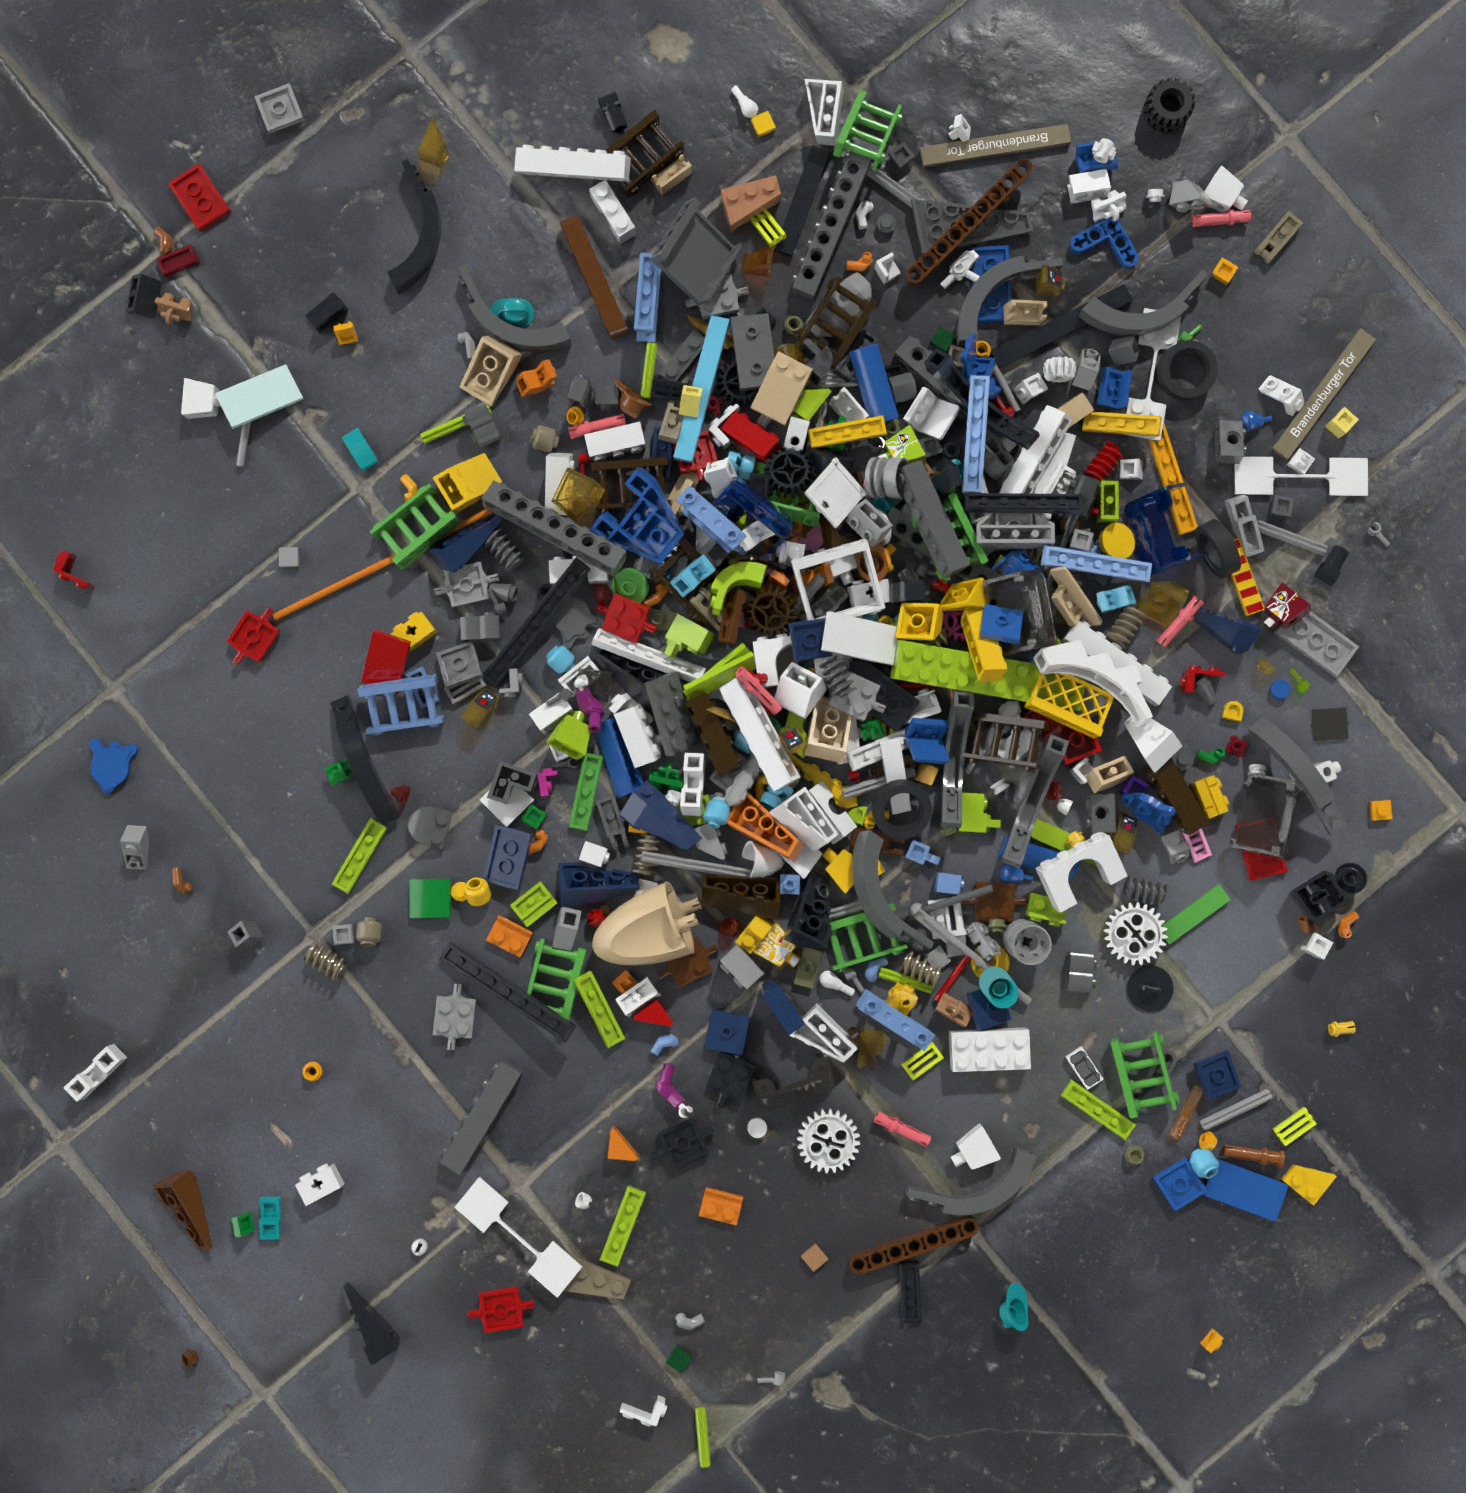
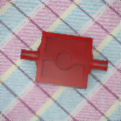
(704, 454)
(626, 618)
(253, 636)
(501, 1309)

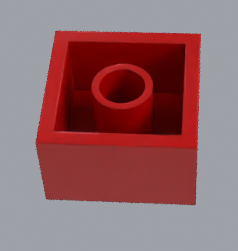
(1078, 746)

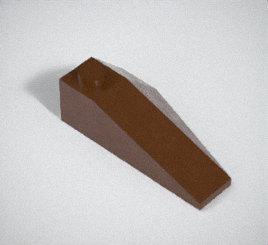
(184, 1197)

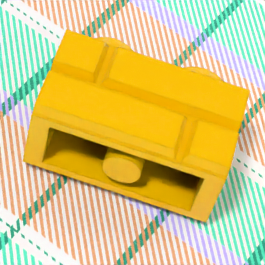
(1209, 796)

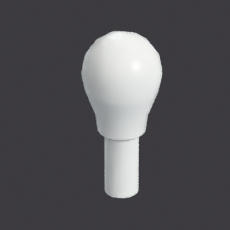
(748, 107)
(830, 980)

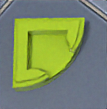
(858, 815)

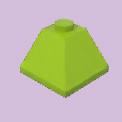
(809, 402)

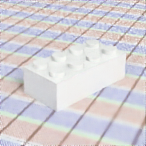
(989, 1049)

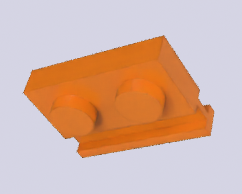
(509, 936)
(721, 1206)

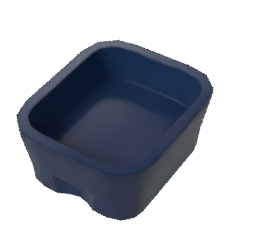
(730, 509)

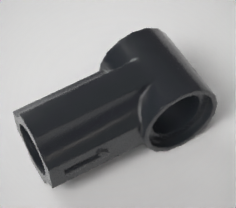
(611, 108)
(1330, 569)

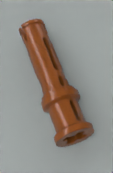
(1262, 1156)

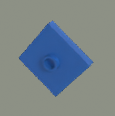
(1001, 624)
(1180, 1184)

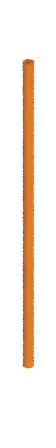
(367, 571)

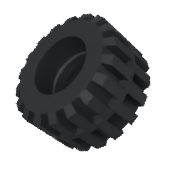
(1178, 93)

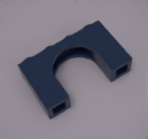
(782, 1006)

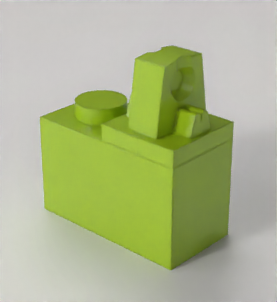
(687, 635)
(972, 814)

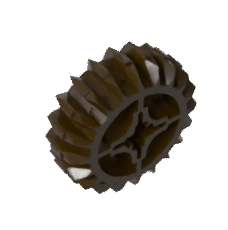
(764, 609)

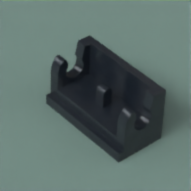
(667, 389)

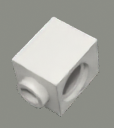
(594, 854)

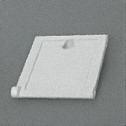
(836, 489)

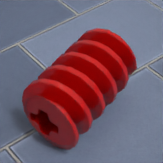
(1103, 462)

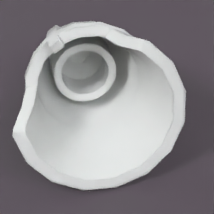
(765, 860)

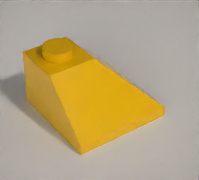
(965, 595)
(919, 621)

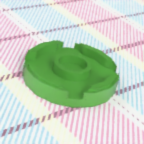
(631, 584)

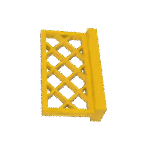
(1068, 717)

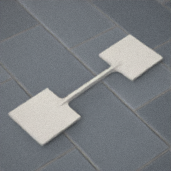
(1157, 340)
(1345, 476)
(553, 1266)

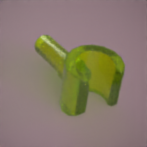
(1303, 685)

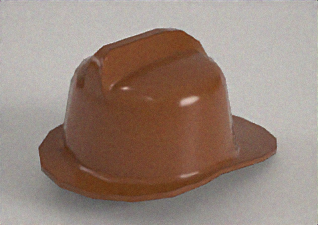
(630, 401)
(879, 560)

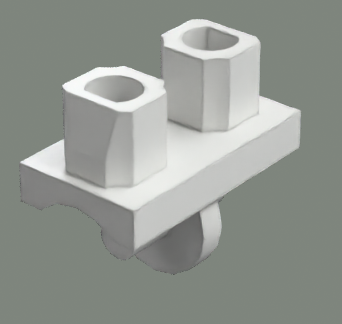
(1110, 207)

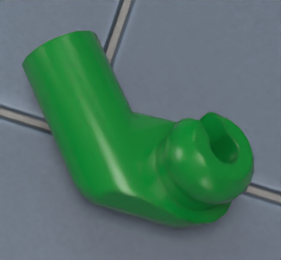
(1212, 757)

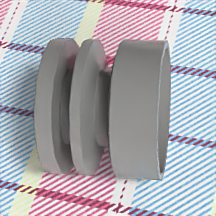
(881, 477)
(1036, 944)

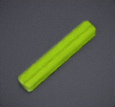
(648, 372)
(902, 979)
(702, 1436)

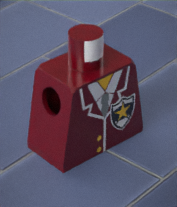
(1285, 608)

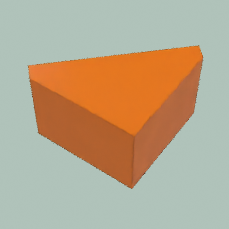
(619, 1147)

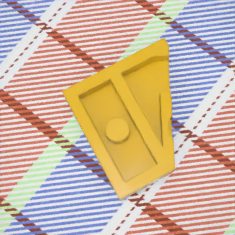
(1308, 1182)

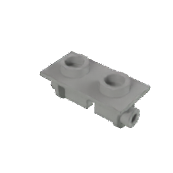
(979, 933)

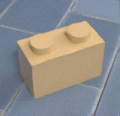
(1109, 774)

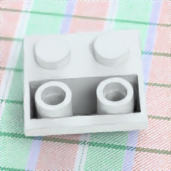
(799, 690)

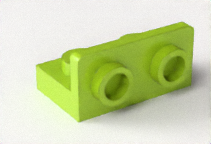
(1040, 908)

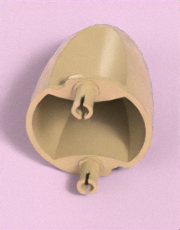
(648, 929)

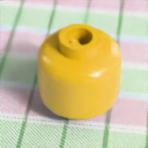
(477, 891)

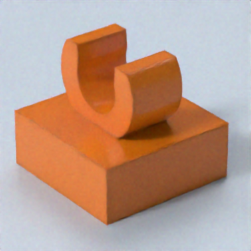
(624, 982)

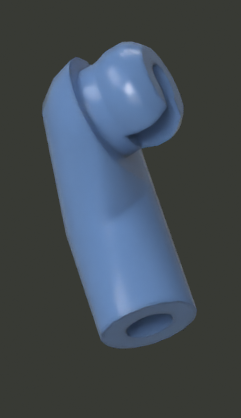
(664, 1041)

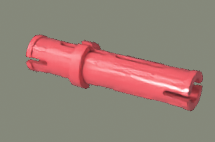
(1221, 218)
(595, 426)
(1186, 614)
(744, 676)
(897, 1126)

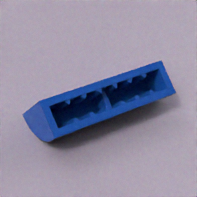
(873, 382)
(617, 758)
(1035, 855)

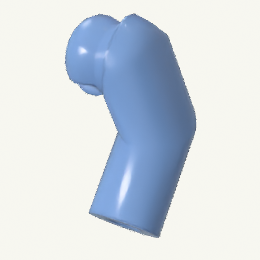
(873, 967)

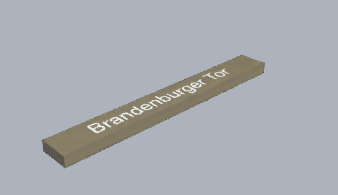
(995, 145)
(1323, 394)

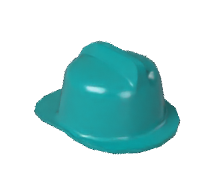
(513, 311)
(998, 987)
(1015, 1308)

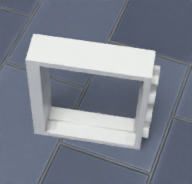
(834, 553)

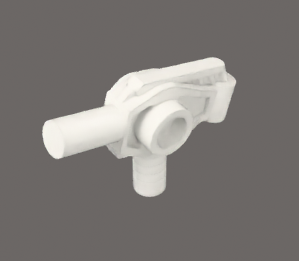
(961, 269)

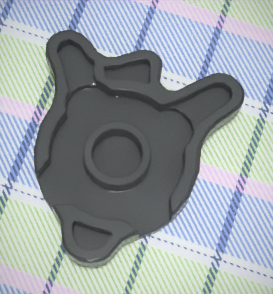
(574, 620)

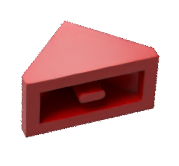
(655, 1014)

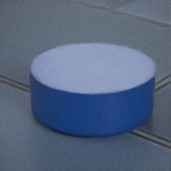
(1280, 689)

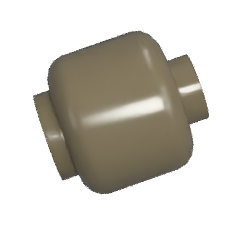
(544, 438)
(369, 932)

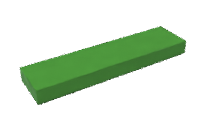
(586, 792)
(1194, 913)

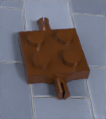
(997, 904)
(690, 967)

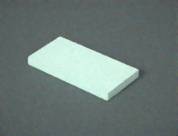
(259, 396)

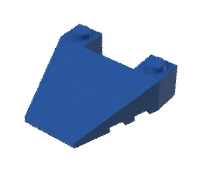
(649, 526)

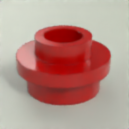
(595, 918)

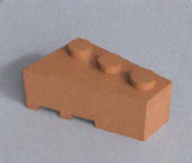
(748, 200)

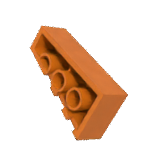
(759, 825)

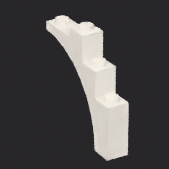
(1120, 682)

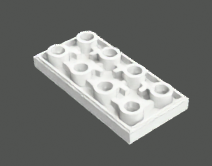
(859, 638)

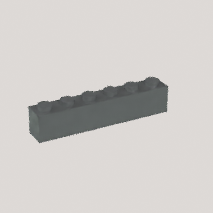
(931, 519)
(481, 1116)

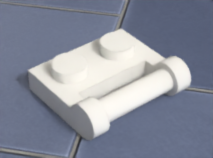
(943, 918)

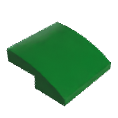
(430, 898)

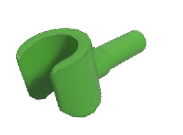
(1185, 336)

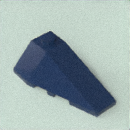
(456, 551)
(1234, 634)
(653, 813)
(588, 885)

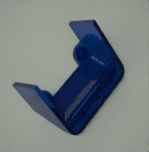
(759, 508)
(1152, 533)

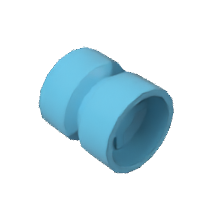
(747, 464)
(774, 798)

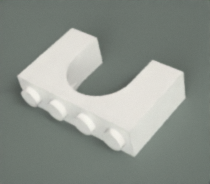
(767, 654)
(1055, 872)

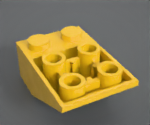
(466, 482)

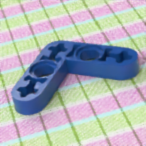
(1106, 234)

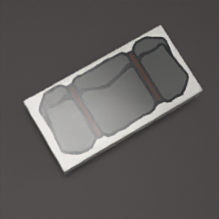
(1084, 1067)

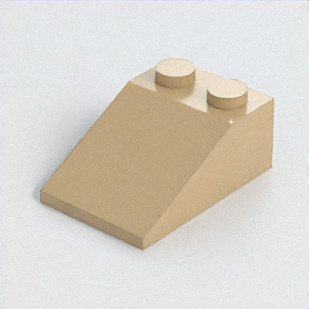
(490, 369)
(781, 388)
(828, 732)

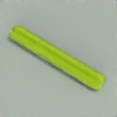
(444, 429)

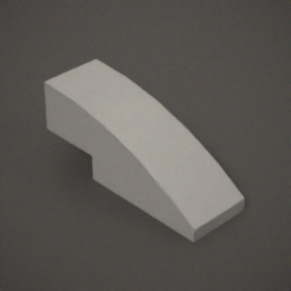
(1244, 524)

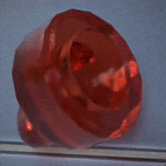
(602, 594)
(1055, 791)
(401, 793)
(729, 927)

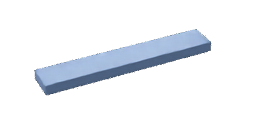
(976, 434)
(1096, 563)

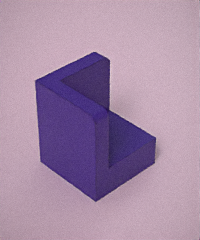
(1133, 785)

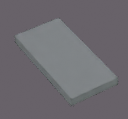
(1319, 643)

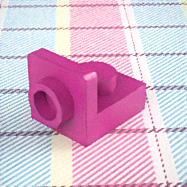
(544, 784)

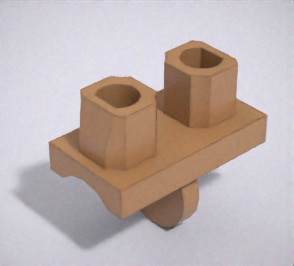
(174, 311)
(954, 1010)

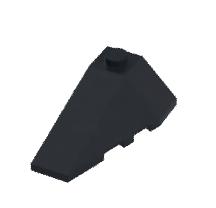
(946, 478)
(628, 674)
(810, 921)
(377, 1333)

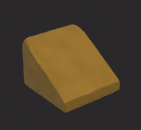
(926, 774)

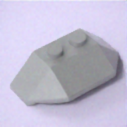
(856, 284)
(1015, 531)

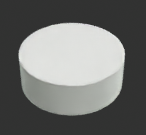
(757, 1127)

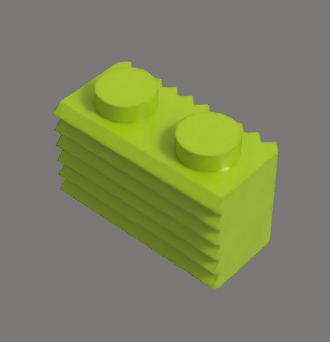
(1108, 502)

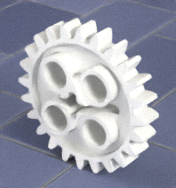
(1148, 922)
(822, 1158)

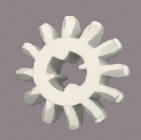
(1059, 369)

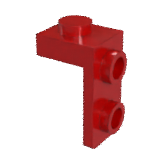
(63, 564)
(1188, 679)

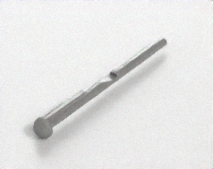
(945, 935)

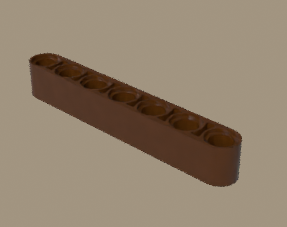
(594, 277)
(923, 1245)

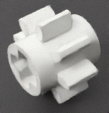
(1104, 150)

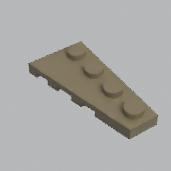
(598, 1281)

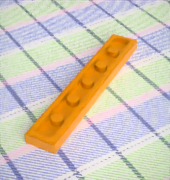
(1170, 475)

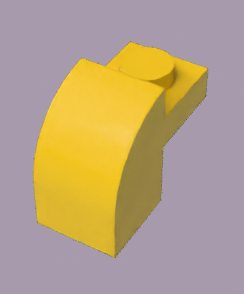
(754, 933)

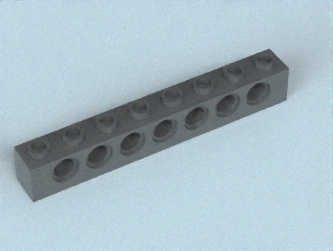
(809, 287)
(918, 369)
(526, 519)
(920, 550)

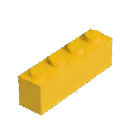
(984, 652)

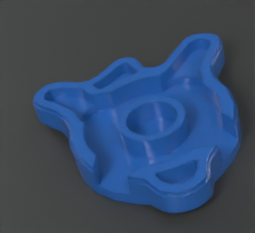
(111, 764)
(1149, 810)

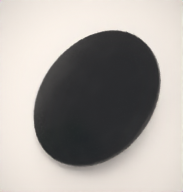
(1150, 988)

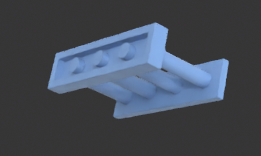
(647, 299)
(711, 521)
(406, 685)
(895, 1020)

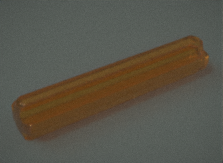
(1186, 1112)

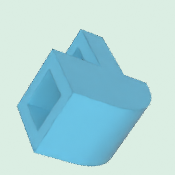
(692, 575)
(1115, 599)

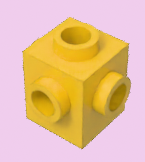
(902, 998)

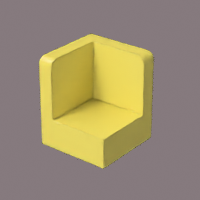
(690, 401)
(1341, 422)

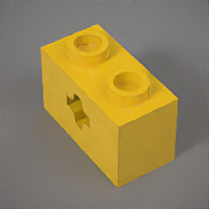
(423, 631)

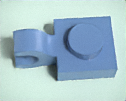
(919, 853)

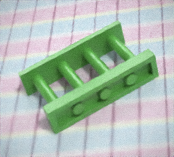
(856, 117)
(807, 517)
(969, 537)
(419, 544)
(849, 924)
(566, 994)
(1130, 1086)

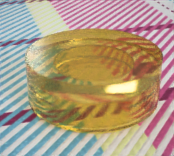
(1265, 666)

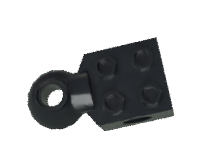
(1328, 892)

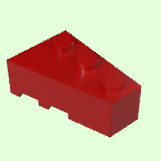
(751, 436)

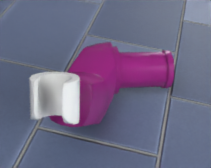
(588, 704)
(669, 1092)

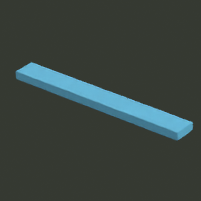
(703, 379)

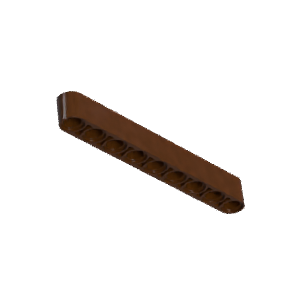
(974, 216)

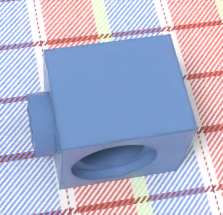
(948, 883)
(789, 884)

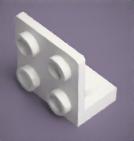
(931, 414)

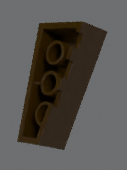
(713, 735)
(1176, 793)
(743, 894)

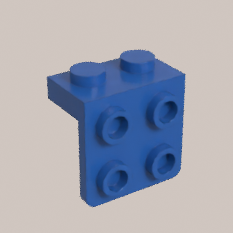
(975, 365)
(925, 740)

